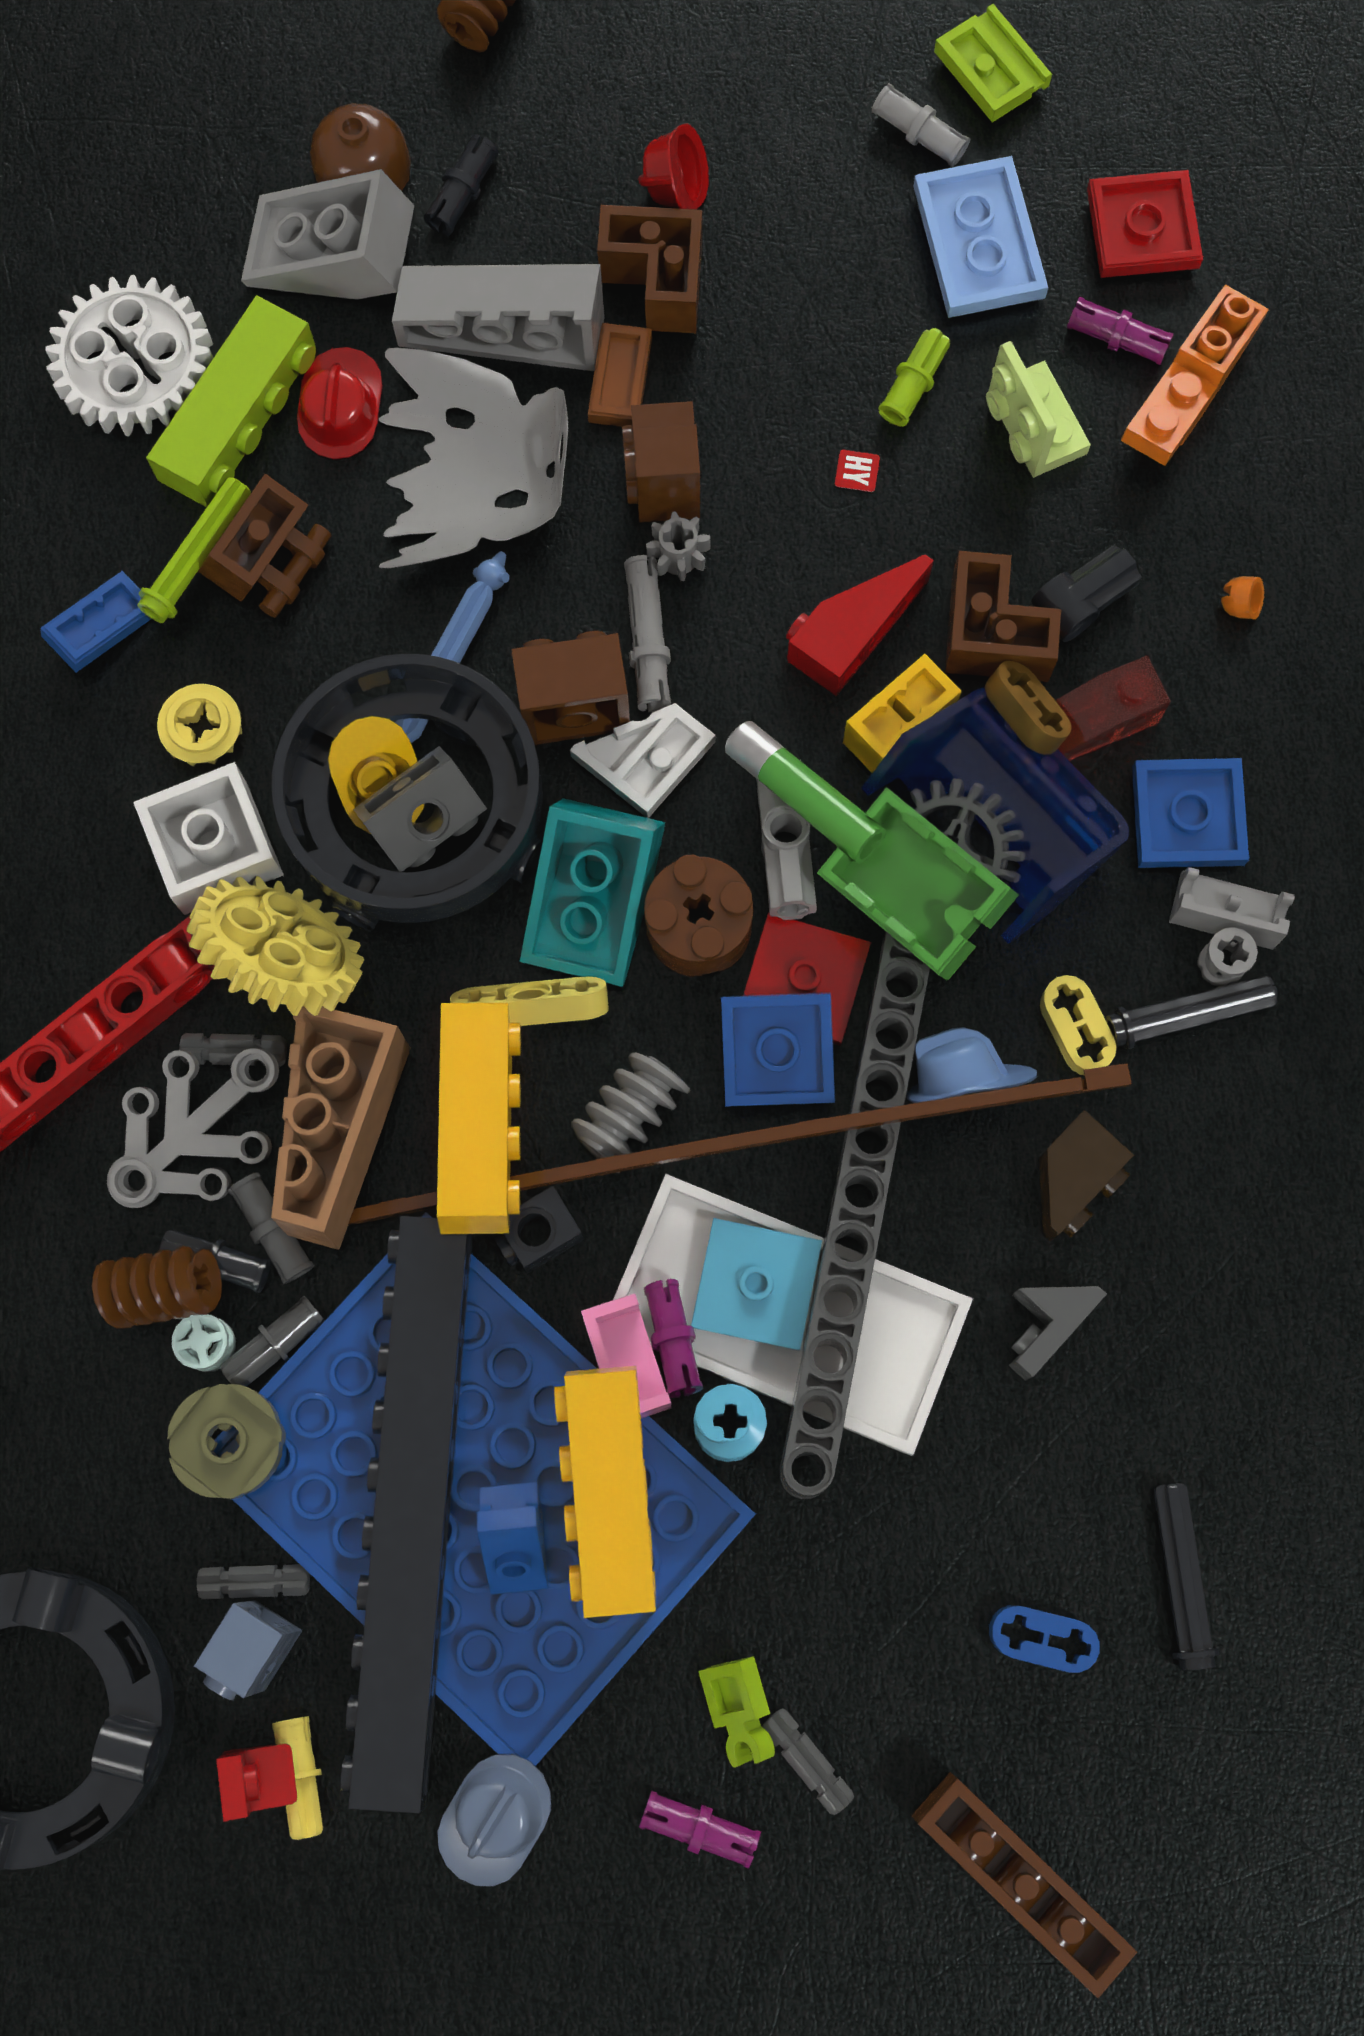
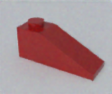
(851, 624)

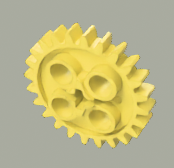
(275, 945)

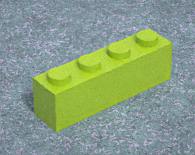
(233, 401)

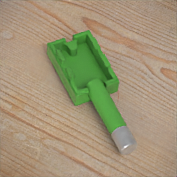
(888, 858)

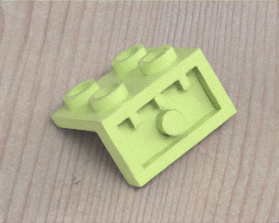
(1035, 413)

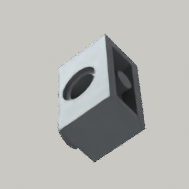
(391, 808)

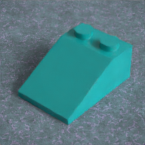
(591, 890)

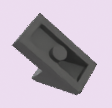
(1061, 1312)

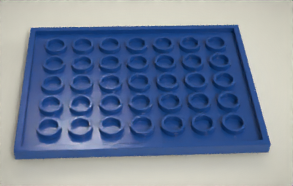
(511, 1660)

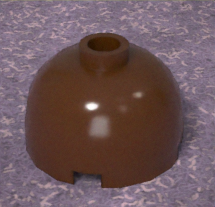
(359, 141)

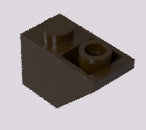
(1075, 1171)

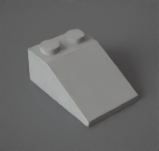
(331, 238)

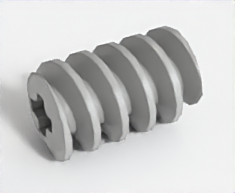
(628, 1107)

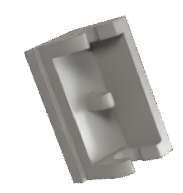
(1218, 904)

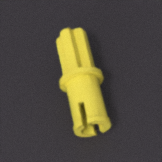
(304, 1814)

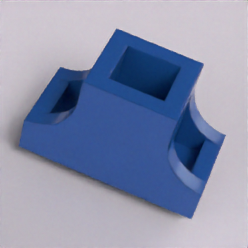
(512, 1538)

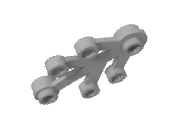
(186, 1133)

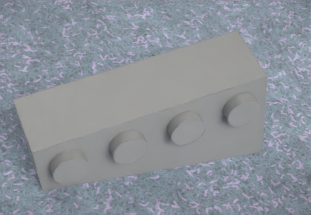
(503, 312)

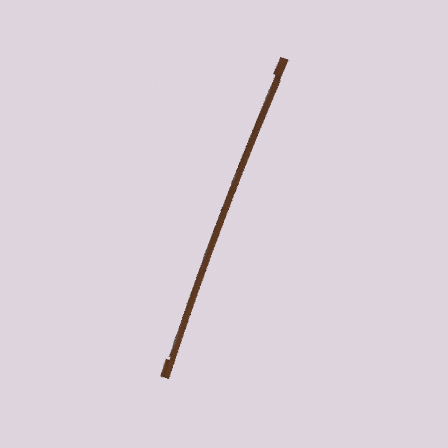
(1095, 1080)

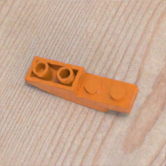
(1195, 375)

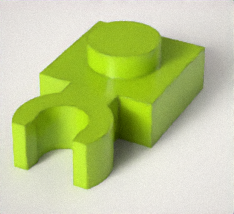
(738, 1702)

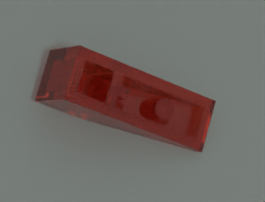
(1113, 707)

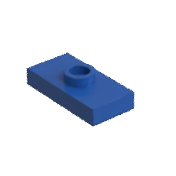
(96, 622)

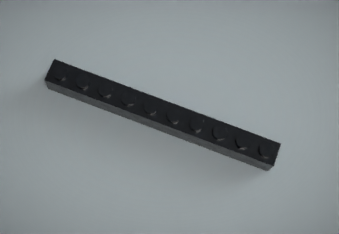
(409, 1520)

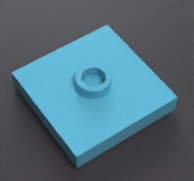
(756, 1284)

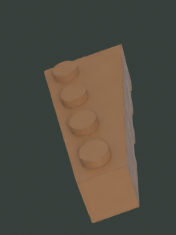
(333, 1118)

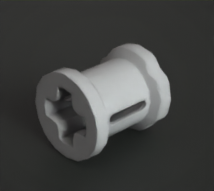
(1243, 956)

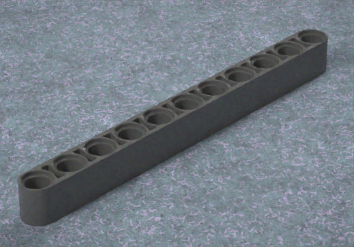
(847, 1220)

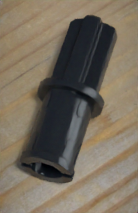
(234, 1265)

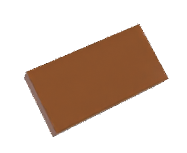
(619, 373)

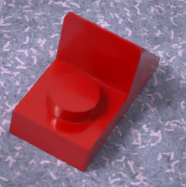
(256, 1779)

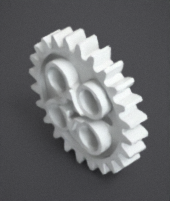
(96, 383)

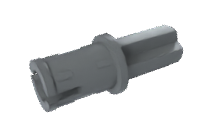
(272, 1343)

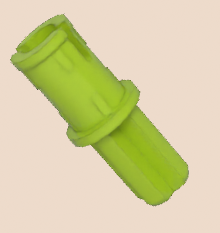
(914, 377)

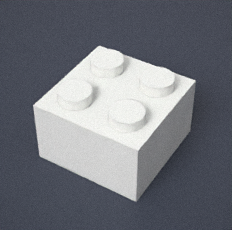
(207, 834)

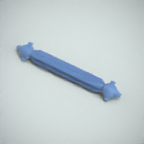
(464, 624)

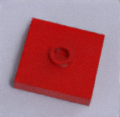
(1144, 223)
(809, 960)

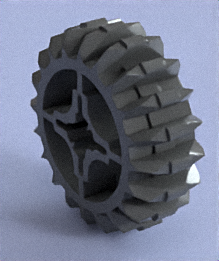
(963, 827)

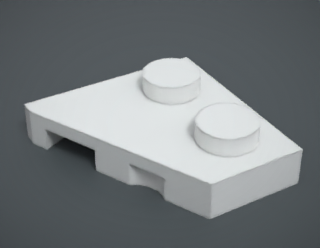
(647, 757)

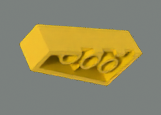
(476, 1119)
(608, 1492)

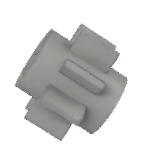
(678, 531)

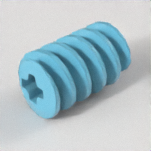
(747, 1409)

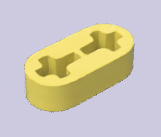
(1089, 1020)

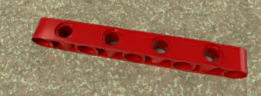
(97, 1031)

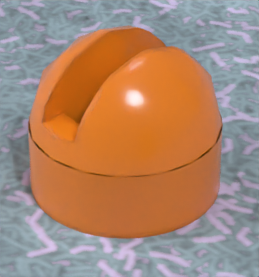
(1245, 597)

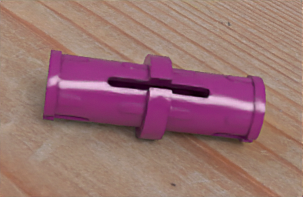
(1120, 330)
(673, 1338)
(700, 1829)

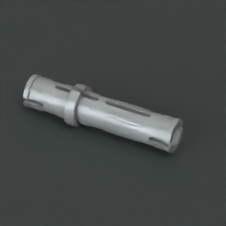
(649, 650)

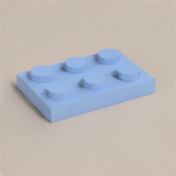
(980, 236)

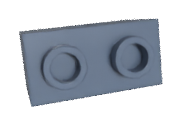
(246, 1650)

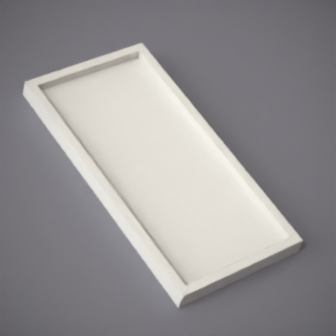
(903, 1337)

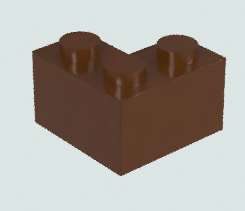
(656, 251)
(662, 461)
(988, 629)

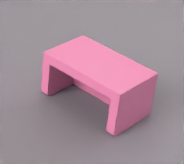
(621, 1341)

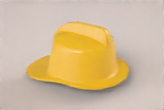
(366, 759)

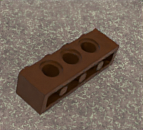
(1024, 1885)

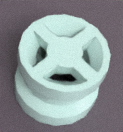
(192, 1342)

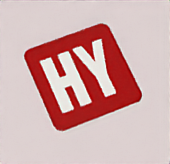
(857, 470)

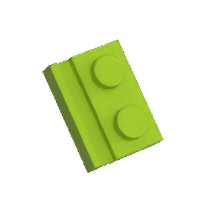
(992, 63)

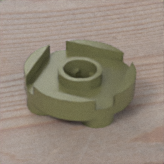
(193, 1447)

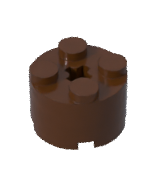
(693, 886)

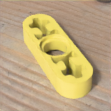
(543, 1000)

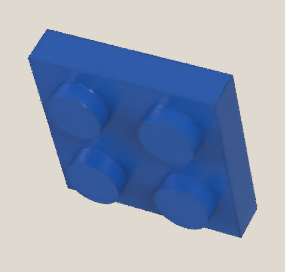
(1190, 813)
(778, 1049)

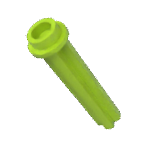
(160, 599)

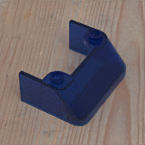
(1062, 815)

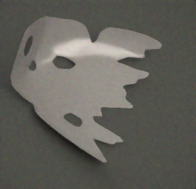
(475, 465)

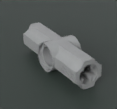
(786, 864)

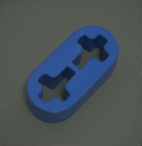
(1040, 1652)

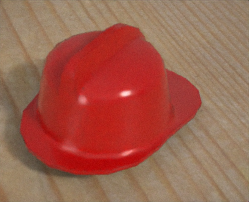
(676, 169)
(339, 403)

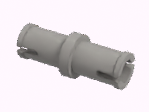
(920, 125)

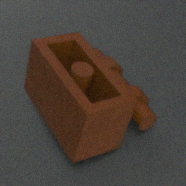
(253, 540)

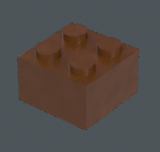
(571, 687)

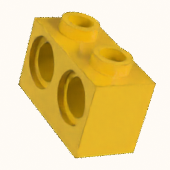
(899, 707)

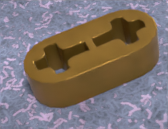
(1028, 707)

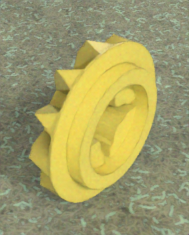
(186, 707)

